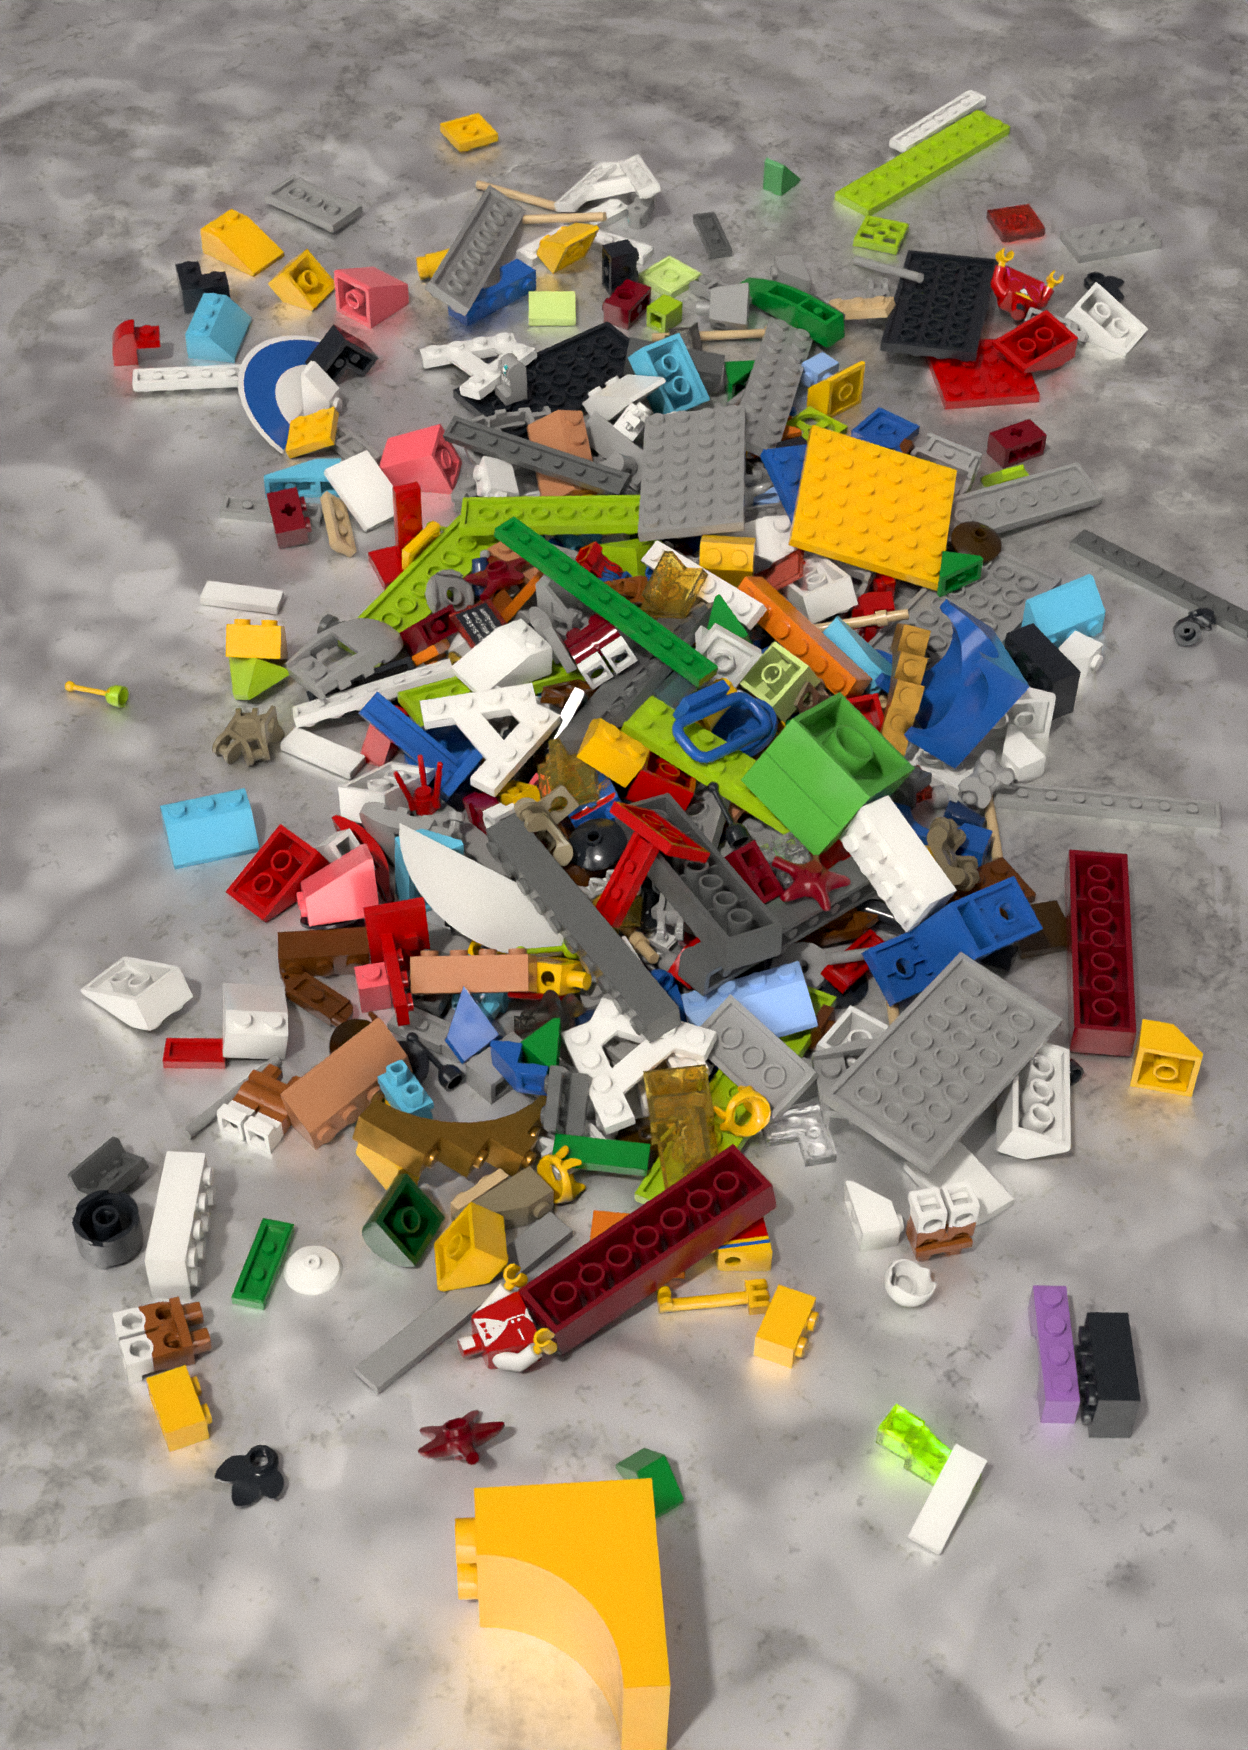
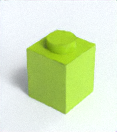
(664, 313)

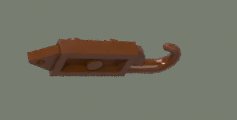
(560, 693)
(843, 928)
(318, 999)

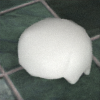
(908, 1283)

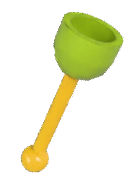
(115, 695)

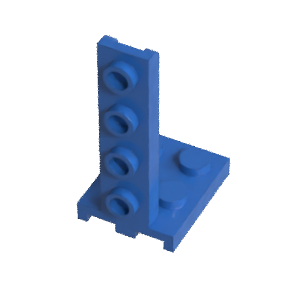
(416, 741)

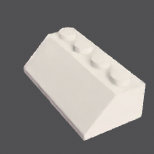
(1036, 1107)

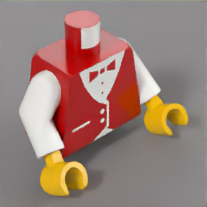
(505, 1329)

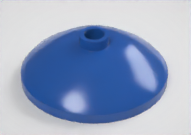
(740, 720)

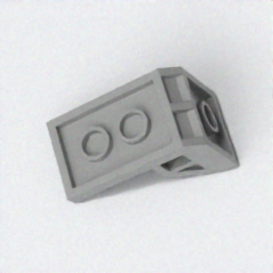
(566, 610)

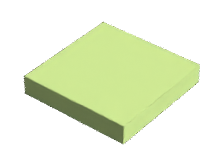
(669, 277)
(552, 308)

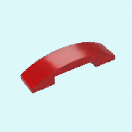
(382, 873)

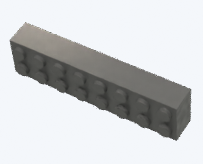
(712, 895)

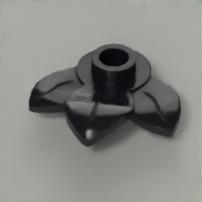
(1109, 283)
(252, 1481)

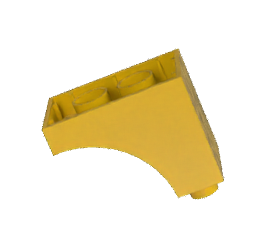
(581, 1575)

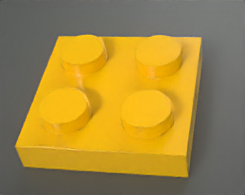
(469, 132)
(312, 432)

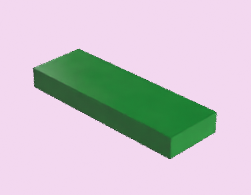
(605, 1154)
(263, 1264)

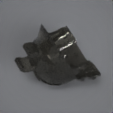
(549, 1008)

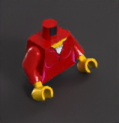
(1019, 291)

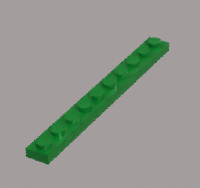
(606, 602)

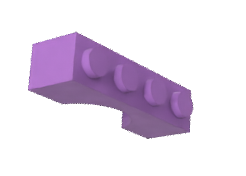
(1057, 1371)

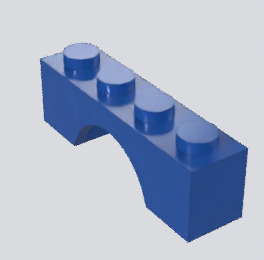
(514, 283)
(977, 838)

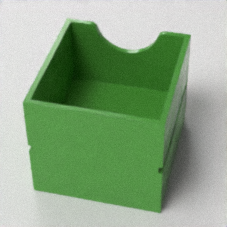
(825, 771)

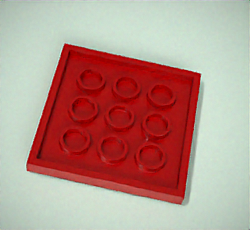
(983, 382)

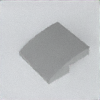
(546, 629)

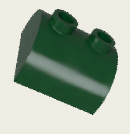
(402, 1223)

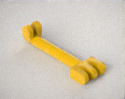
(754, 1295)

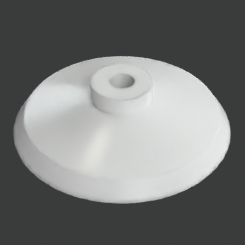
(313, 1270)

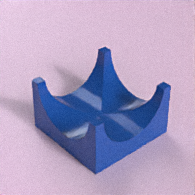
(964, 690)

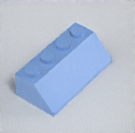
(773, 996)

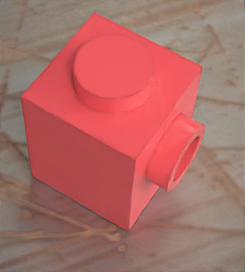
(372, 987)

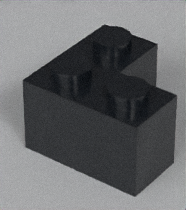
(194, 283)
(342, 351)

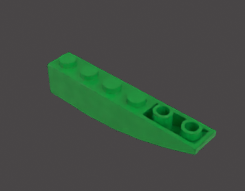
(798, 309)

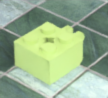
(778, 680)

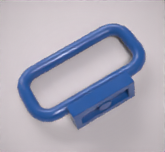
(707, 702)

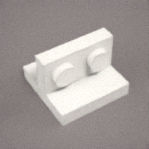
(728, 651)

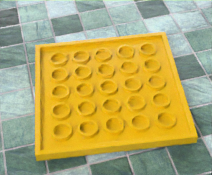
(873, 507)

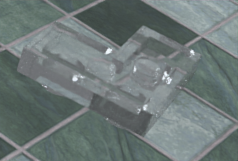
(807, 1129)

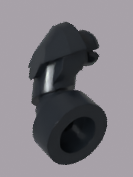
(1188, 630)

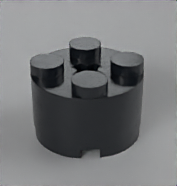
(107, 1228)

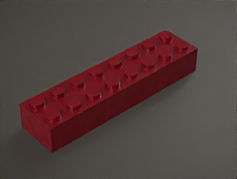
(1099, 953)
(648, 1248)

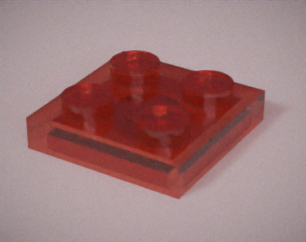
(1015, 223)

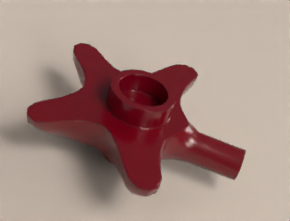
(498, 576)
(810, 880)
(459, 1438)

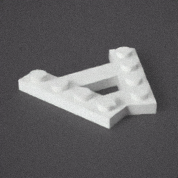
(610, 180)
(468, 357)
(470, 715)
(610, 1084)

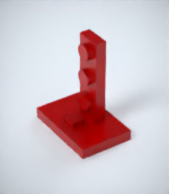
(407, 525)
(649, 836)
(393, 936)

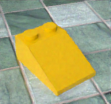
(239, 243)

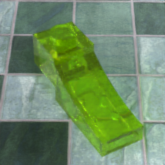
(914, 1443)

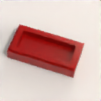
(194, 1053)

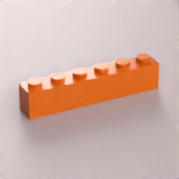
(805, 640)

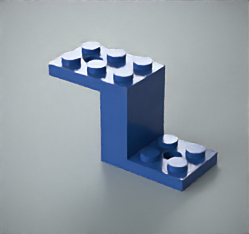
(964, 926)

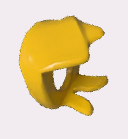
(754, 1103)
(567, 1188)

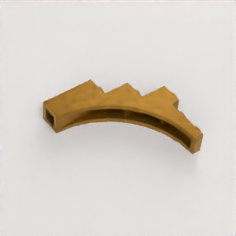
(905, 684)
(462, 1146)

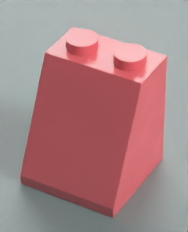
(368, 294)
(422, 458)
(339, 889)

